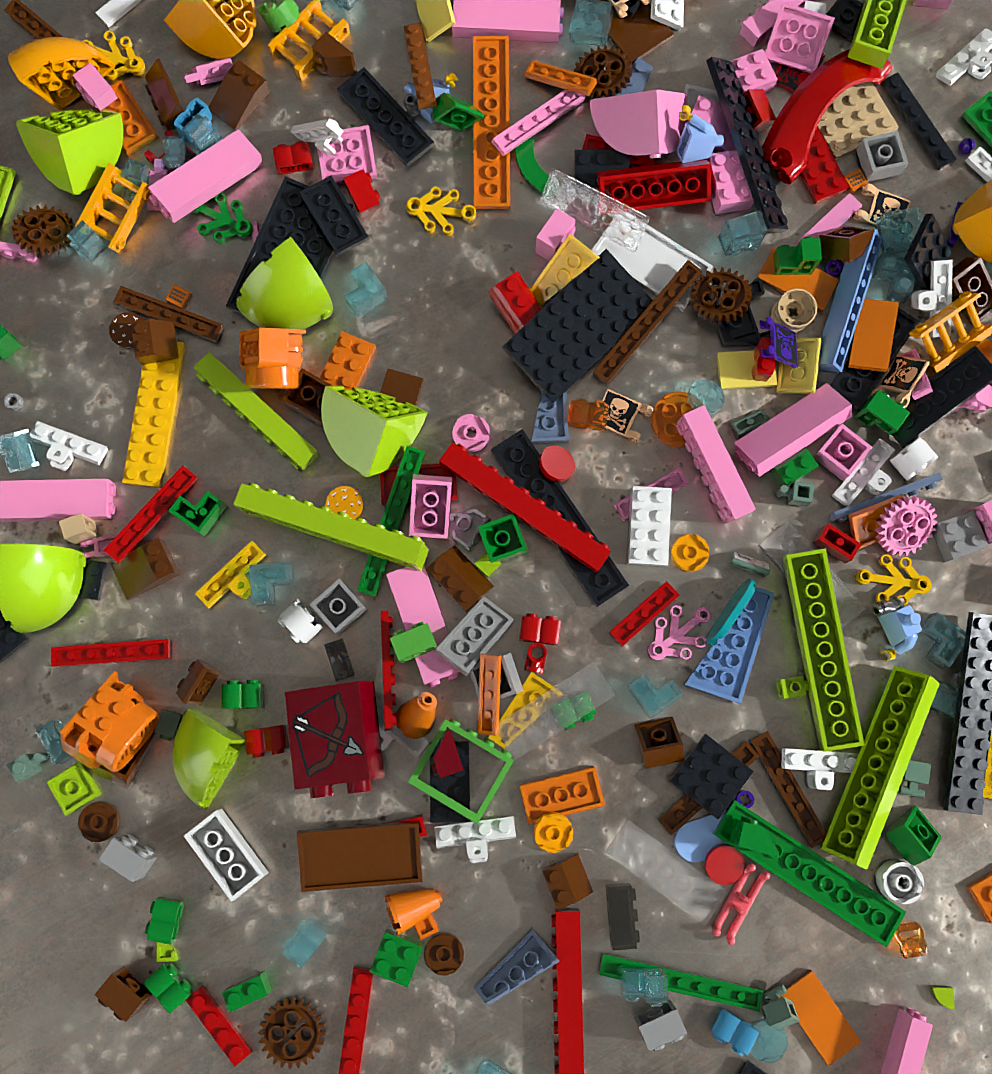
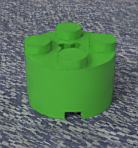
(278, 13)

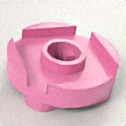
(475, 423)

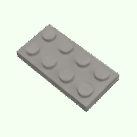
(474, 635)

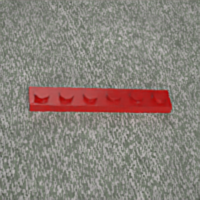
(150, 514)
(110, 653)
(388, 679)
(356, 1021)

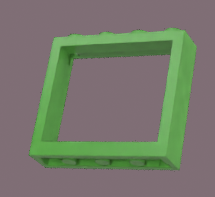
(486, 745)

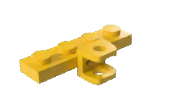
(232, 576)

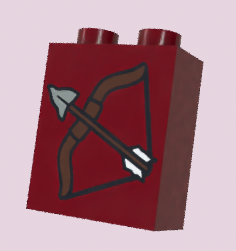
(334, 737)

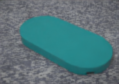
(731, 612)

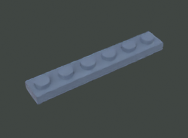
(910, 489)

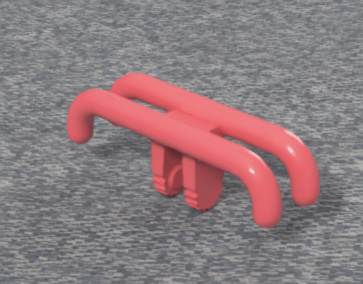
(739, 903)

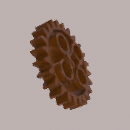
(609, 68)
(42, 230)
(704, 291)
(304, 1045)

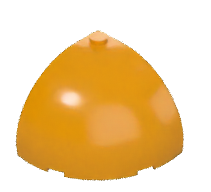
(214, 26)
(49, 67)
(974, 222)

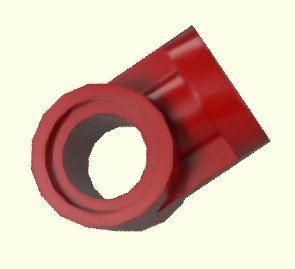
(534, 664)

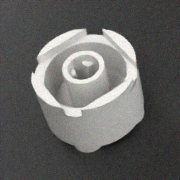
(913, 458)
(300, 621)
(910, 886)

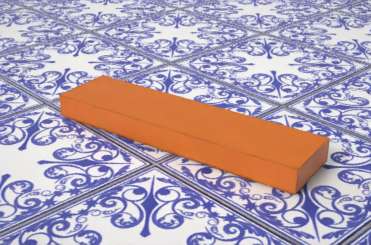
(560, 77)
(489, 694)

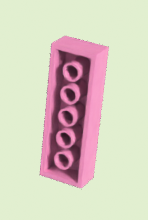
(715, 464)

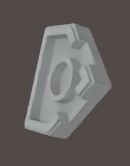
(465, 527)

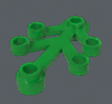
(223, 219)

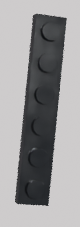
(918, 121)

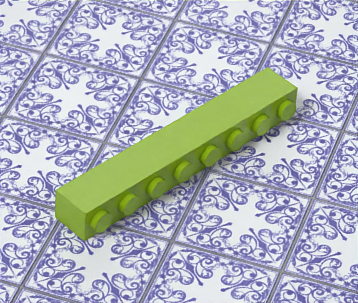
(256, 411)

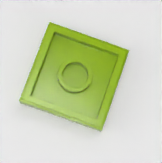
(73, 788)

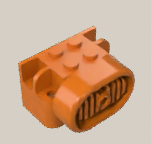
(271, 357)
(109, 726)

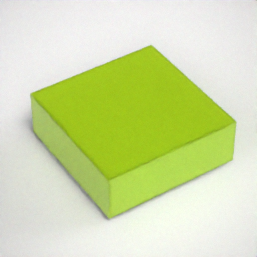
(485, 566)

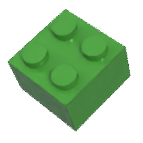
(413, 642)

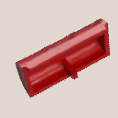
(515, 301)

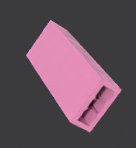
(513, 18)
(205, 176)
(792, 429)
(56, 499)
(418, 604)
(907, 1043)

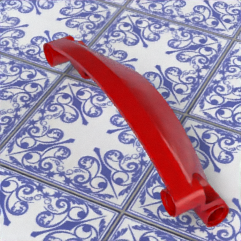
(795, 125)

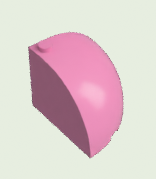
(640, 121)

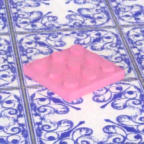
(798, 37)
(351, 155)

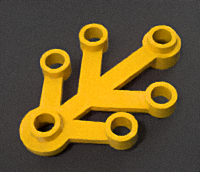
(117, 58)
(439, 210)
(897, 580)

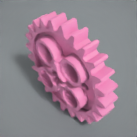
(906, 525)

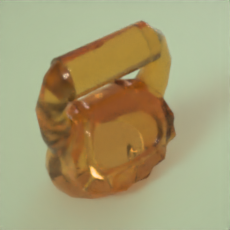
(914, 945)

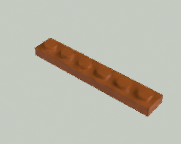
(420, 66)

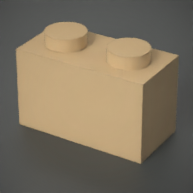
(78, 529)

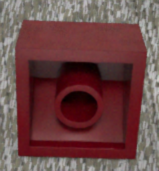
(447, 757)

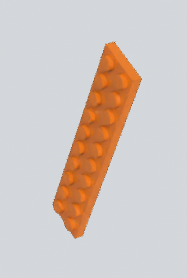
(492, 99)

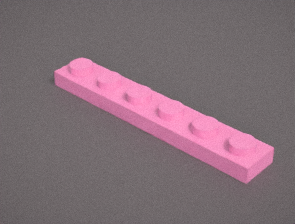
(537, 121)

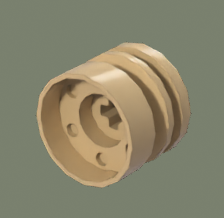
(798, 302)

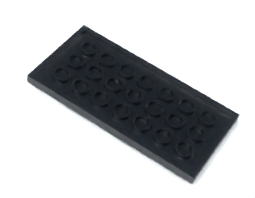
(286, 219)
(578, 326)

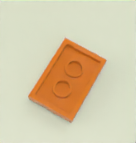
(347, 361)
(865, 521)

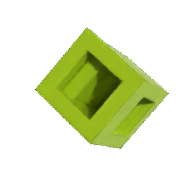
(785, 687)

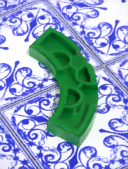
(529, 167)

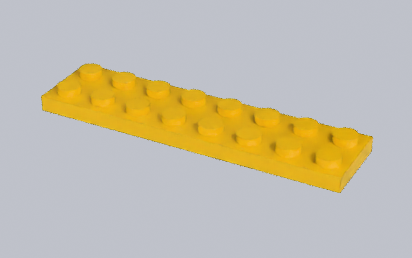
(153, 422)

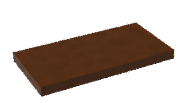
(638, 34)
(359, 856)

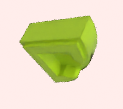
(165, 952)
(944, 996)

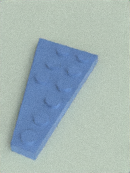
(729, 663)

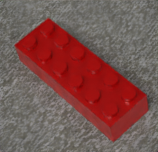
(658, 184)

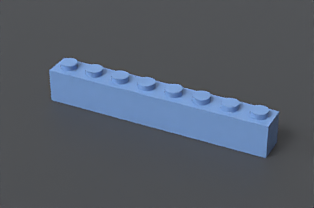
(847, 307)

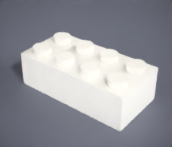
(649, 526)
(226, 854)

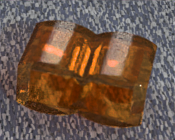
(588, 414)

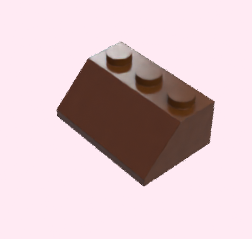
(164, 95)
(459, 578)

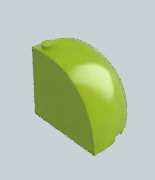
(73, 145)
(285, 291)
(369, 427)
(38, 584)
(203, 755)

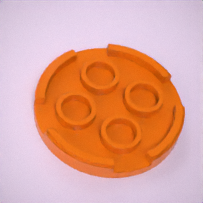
(665, 417)

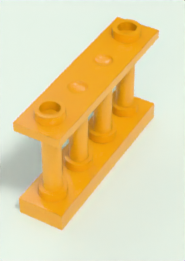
(305, 65)
(99, 197)
(965, 340)

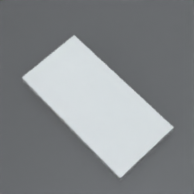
(654, 261)

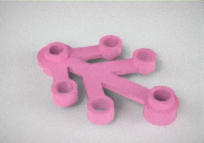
(676, 635)

